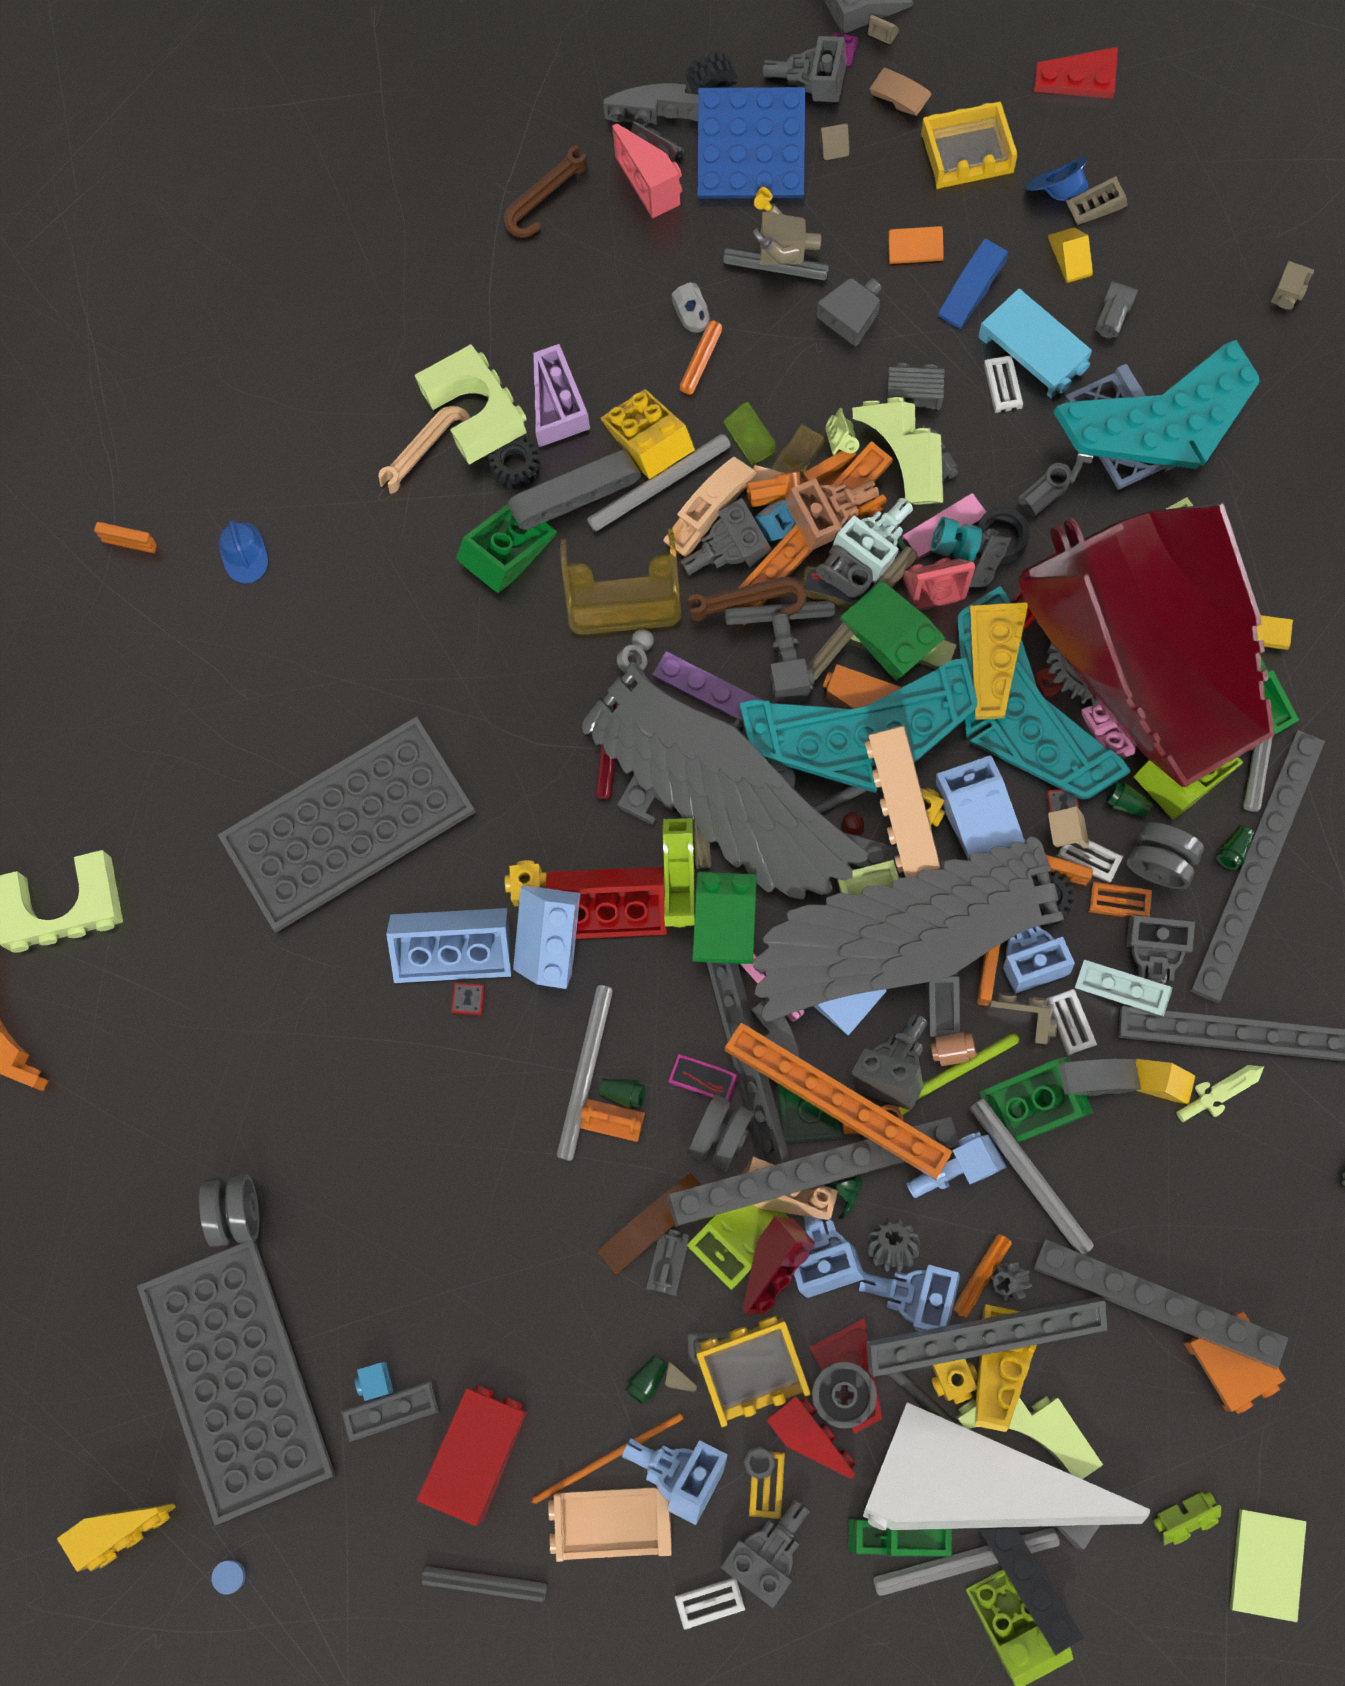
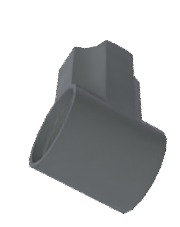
(1117, 305)
(1045, 490)

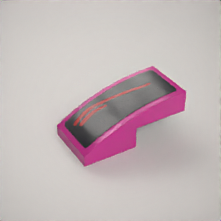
(703, 1078)

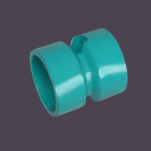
(956, 539)

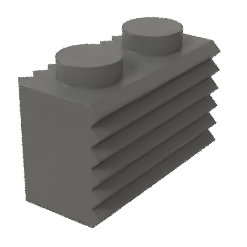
(917, 385)

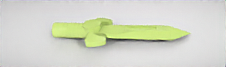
(1220, 1092)

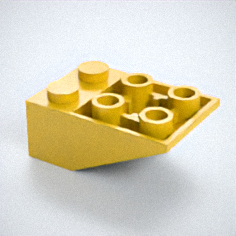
(649, 433)
(97, 1538)

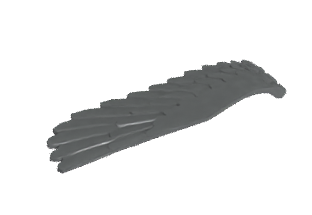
(723, 786)
(907, 931)

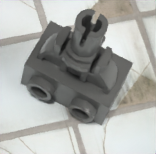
(816, 69)
(730, 541)
(790, 678)
(1159, 945)
(893, 1067)
(762, 1559)

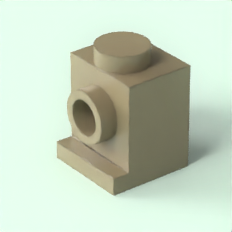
(1292, 285)

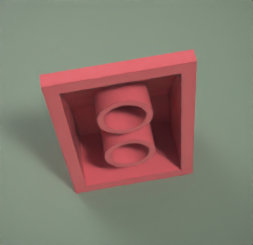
(648, 171)
(938, 583)

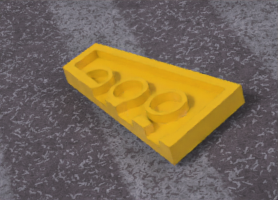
(995, 649)
(1000, 1380)

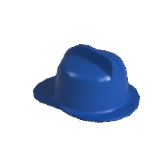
(1063, 181)
(243, 552)

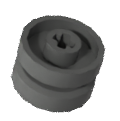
(1165, 855)
(723, 1134)
(229, 1210)

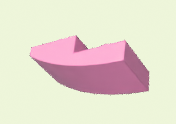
(1107, 732)

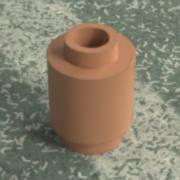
(954, 1048)

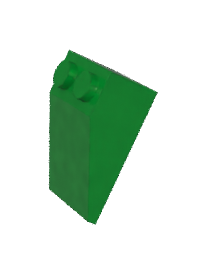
(501, 550)
(892, 629)
(724, 918)
(1035, 1102)

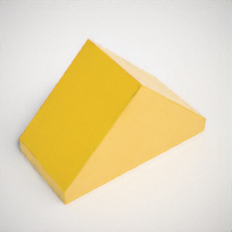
(1072, 253)
(1165, 1080)

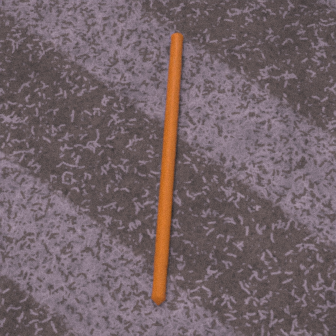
(605, 1459)

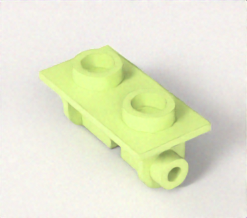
(841, 433)

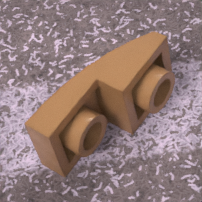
(900, 90)

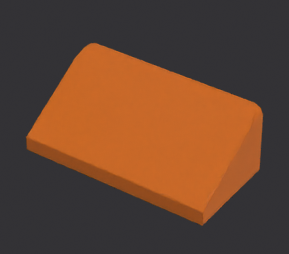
(915, 245)

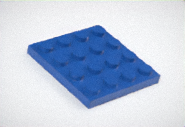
(751, 142)

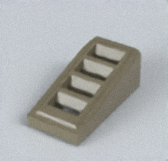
(1102, 189)

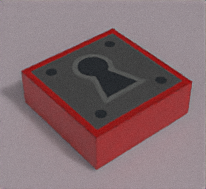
(1060, 800)
(468, 999)

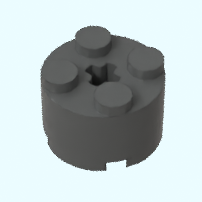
(857, 1407)

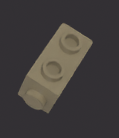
(1045, 1023)

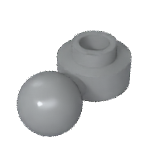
(641, 641)

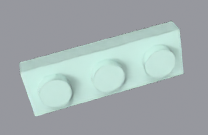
(1124, 987)

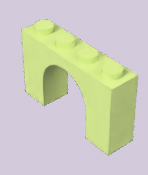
(469, 373)
(95, 908)

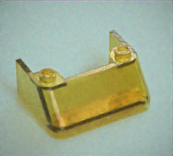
(622, 602)

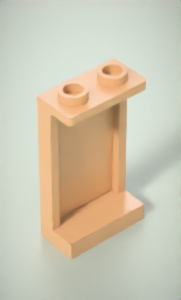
(610, 1523)

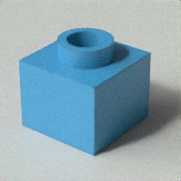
(775, 521)
(373, 1381)

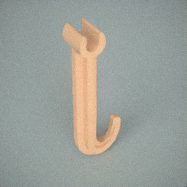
(419, 446)

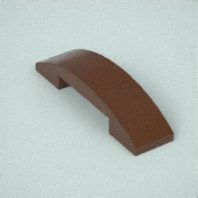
(642, 1230)

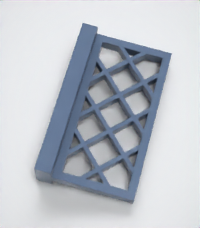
(1126, 387)

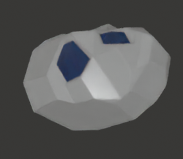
(691, 307)

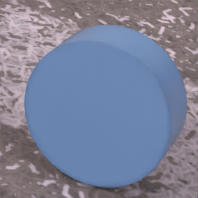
(228, 1576)

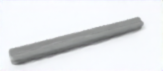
(659, 482)
(584, 1072)
(1031, 1177)
(957, 1564)

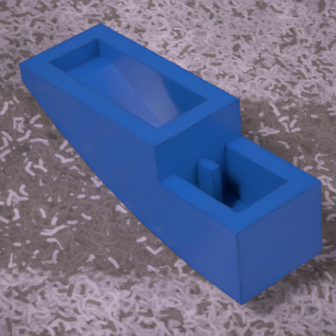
(973, 283)

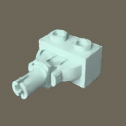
(873, 540)

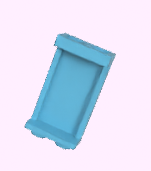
(1037, 342)

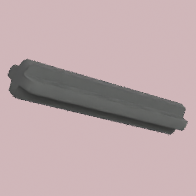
(752, 260)
(765, 613)
(484, 1583)

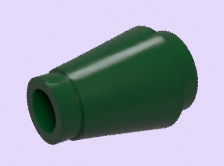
(1128, 800)
(1235, 848)
(623, 1091)
(646, 1380)

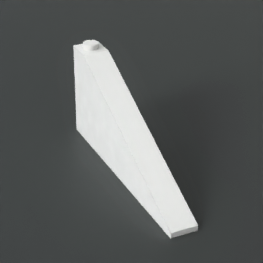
(959, 1479)

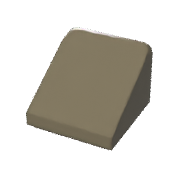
(882, 29)
(834, 141)
(677, 1379)

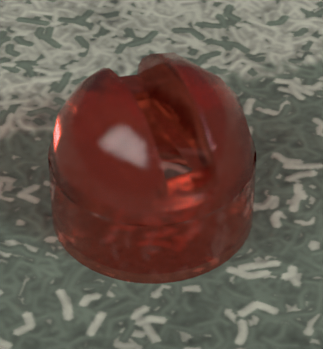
(852, 824)

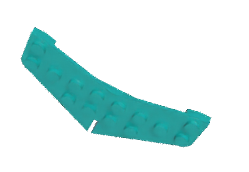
(1171, 427)
(1037, 733)
(833, 739)

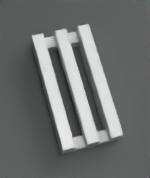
(1006, 404)
(1097, 873)
(1069, 1049)
(735, 1594)

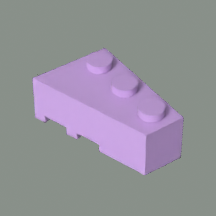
(557, 398)

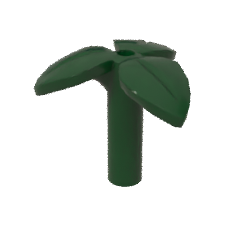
(848, 1191)

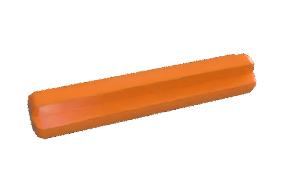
(700, 357)
(981, 1276)

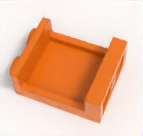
(831, 469)
(1233, 1375)

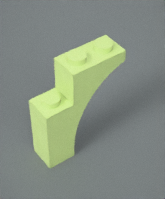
(915, 448)
(1051, 1428)

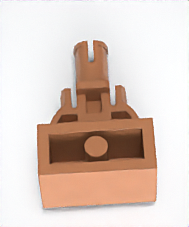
(824, 509)

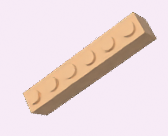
(902, 801)

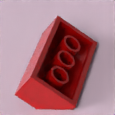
(615, 900)

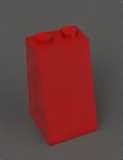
(473, 1455)

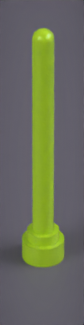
(961, 1068)

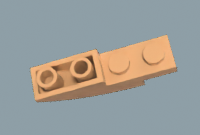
(703, 507)

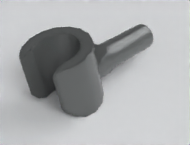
(1080, 458)

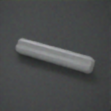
(1257, 776)

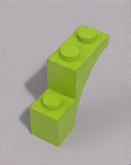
(679, 872)

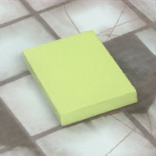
(1268, 1565)

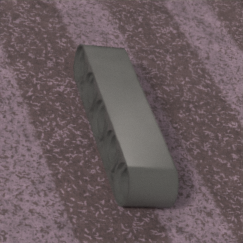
(574, 489)

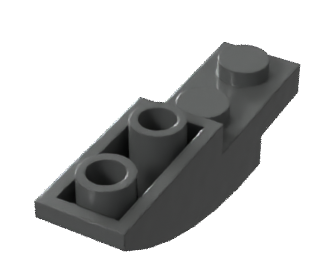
(648, 102)

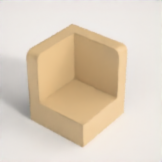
(1068, 827)

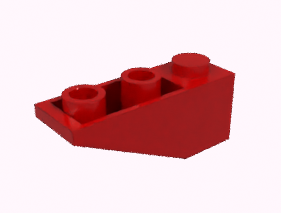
(802, 1434)

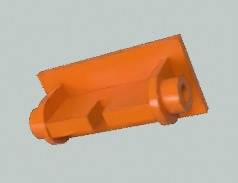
(612, 1120)

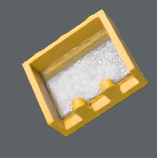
(969, 144)
(751, 1369)

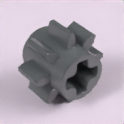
(1011, 1281)

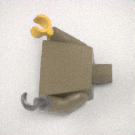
(781, 236)

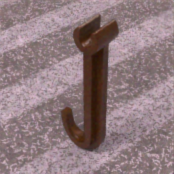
(519, 208)
(748, 595)

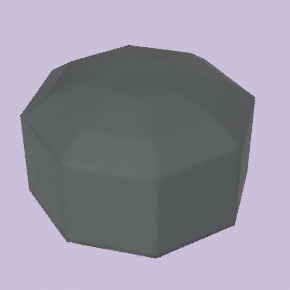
(759, 1462)

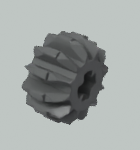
(893, 1245)

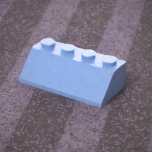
(449, 945)

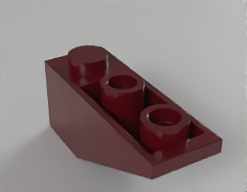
(775, 1260)

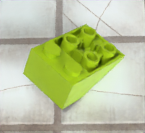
(1171, 795)
(730, 1242)
(1013, 1631)

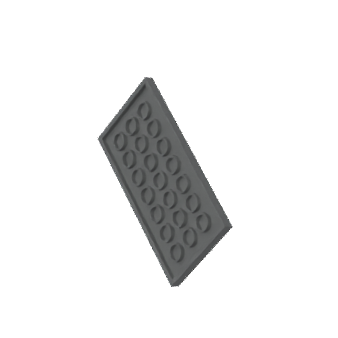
(346, 824)
(235, 1382)

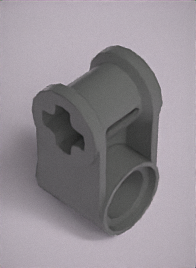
(844, 571)

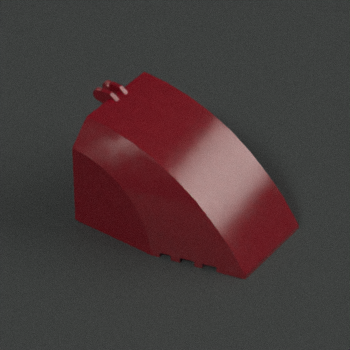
(1160, 633)

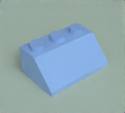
(546, 935)

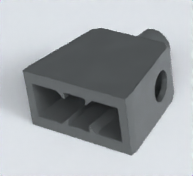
(851, 309)

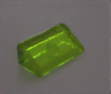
(750, 433)

